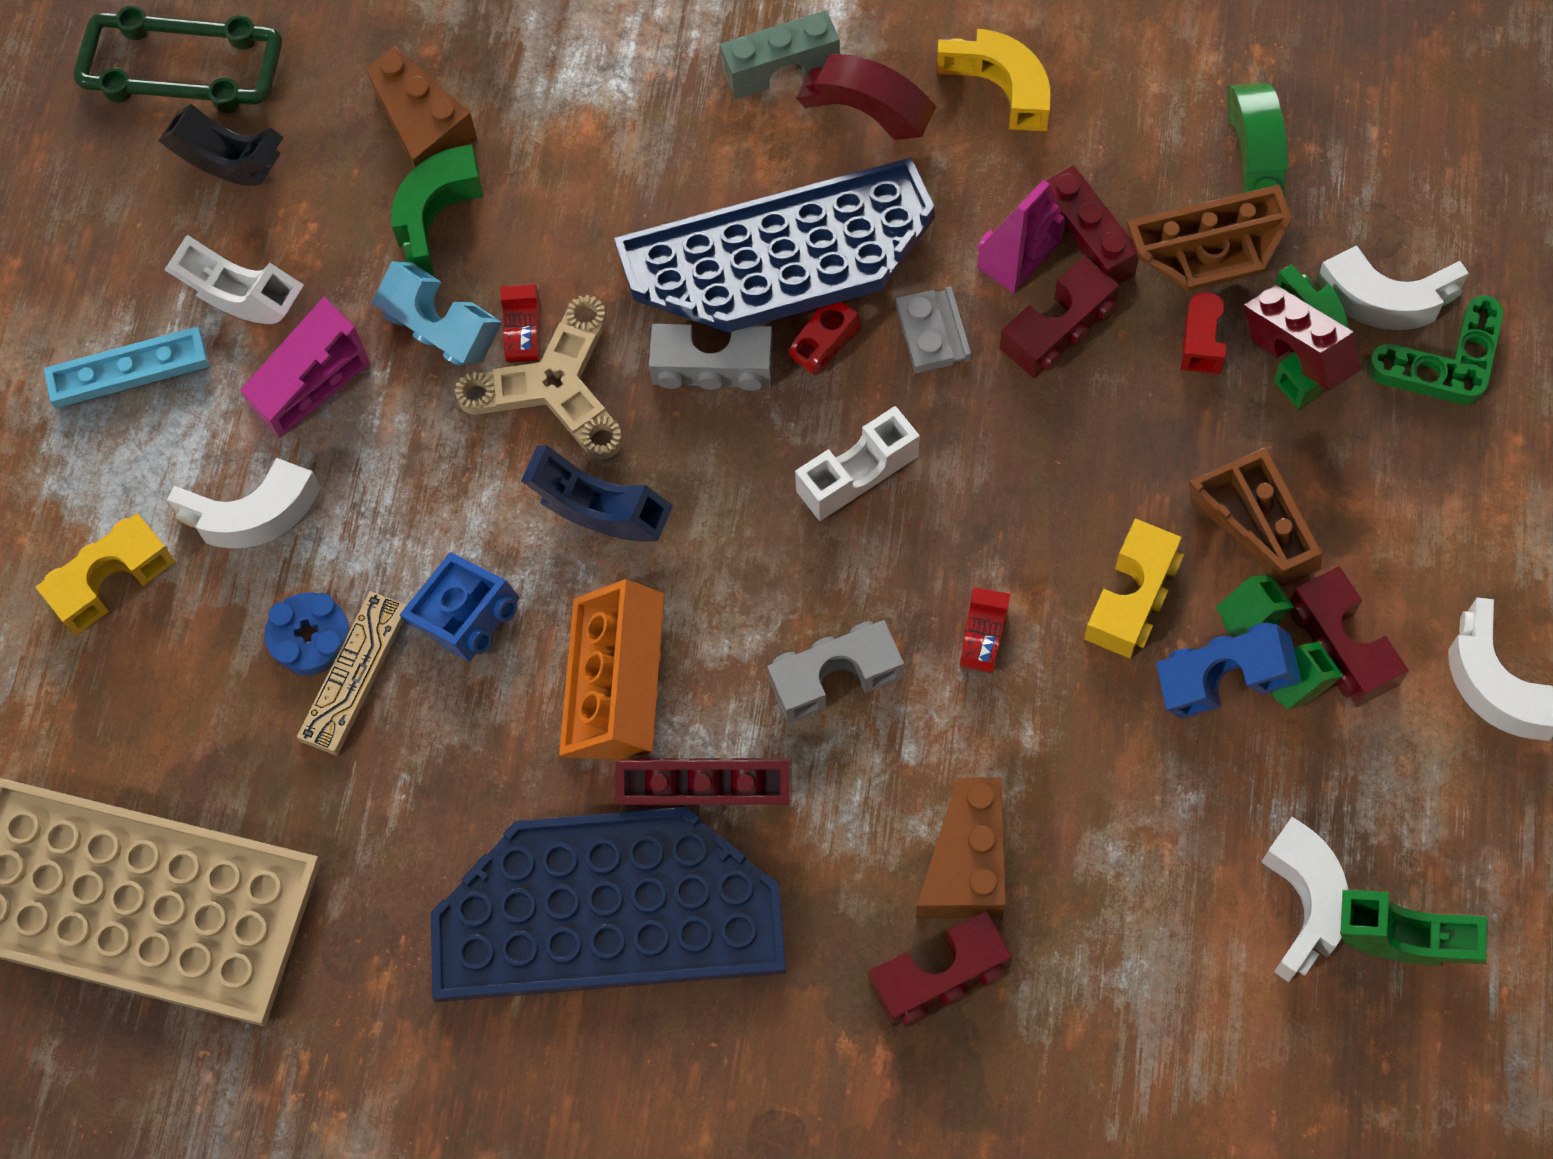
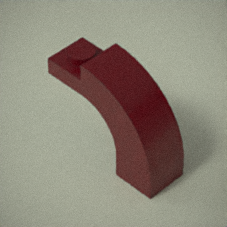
(871, 88)

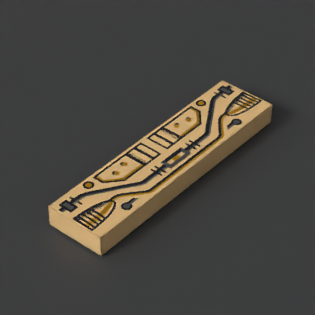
(352, 674)

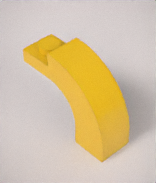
(1007, 65)

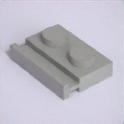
(933, 329)

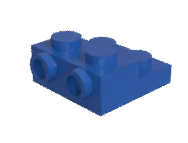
(461, 606)

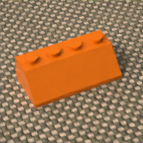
(612, 673)

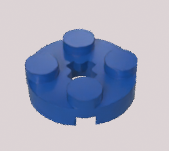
(289, 618)

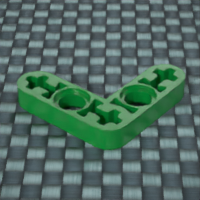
(1460, 367)

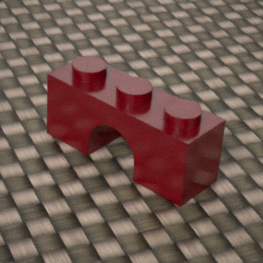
(1093, 225)
(1039, 340)
(1321, 344)
(1366, 667)
(908, 991)

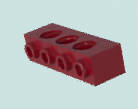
(704, 781)

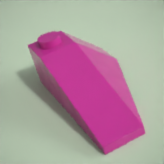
(1022, 239)

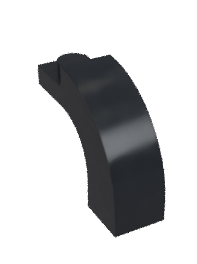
(219, 150)

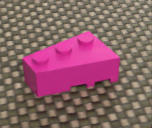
(306, 368)

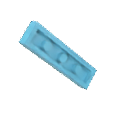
(126, 367)

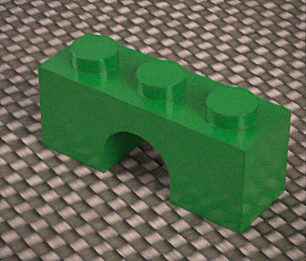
(1263, 601)

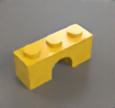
(75, 586)
(1121, 620)

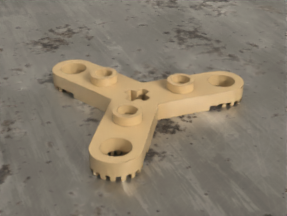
(527, 383)

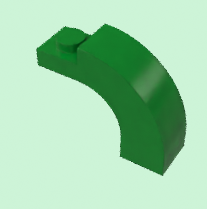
(1261, 134)
(425, 192)
(1289, 375)
(1403, 935)

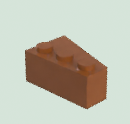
(418, 108)
(1259, 515)
(969, 855)

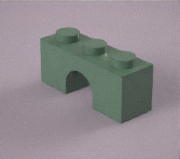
(755, 57)

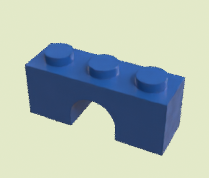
(1193, 676)

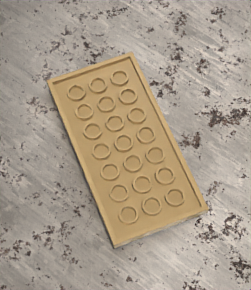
(147, 902)

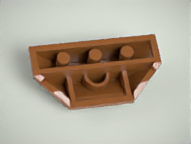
(1213, 238)

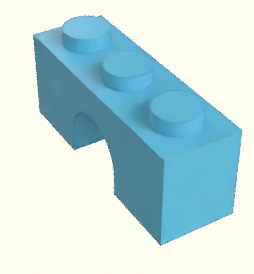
(408, 300)

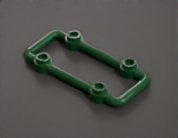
(221, 92)

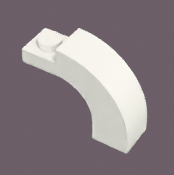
(242, 292)
(1388, 302)
(254, 519)
(1489, 688)
(1319, 880)

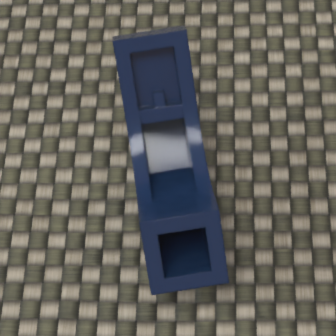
(605, 507)

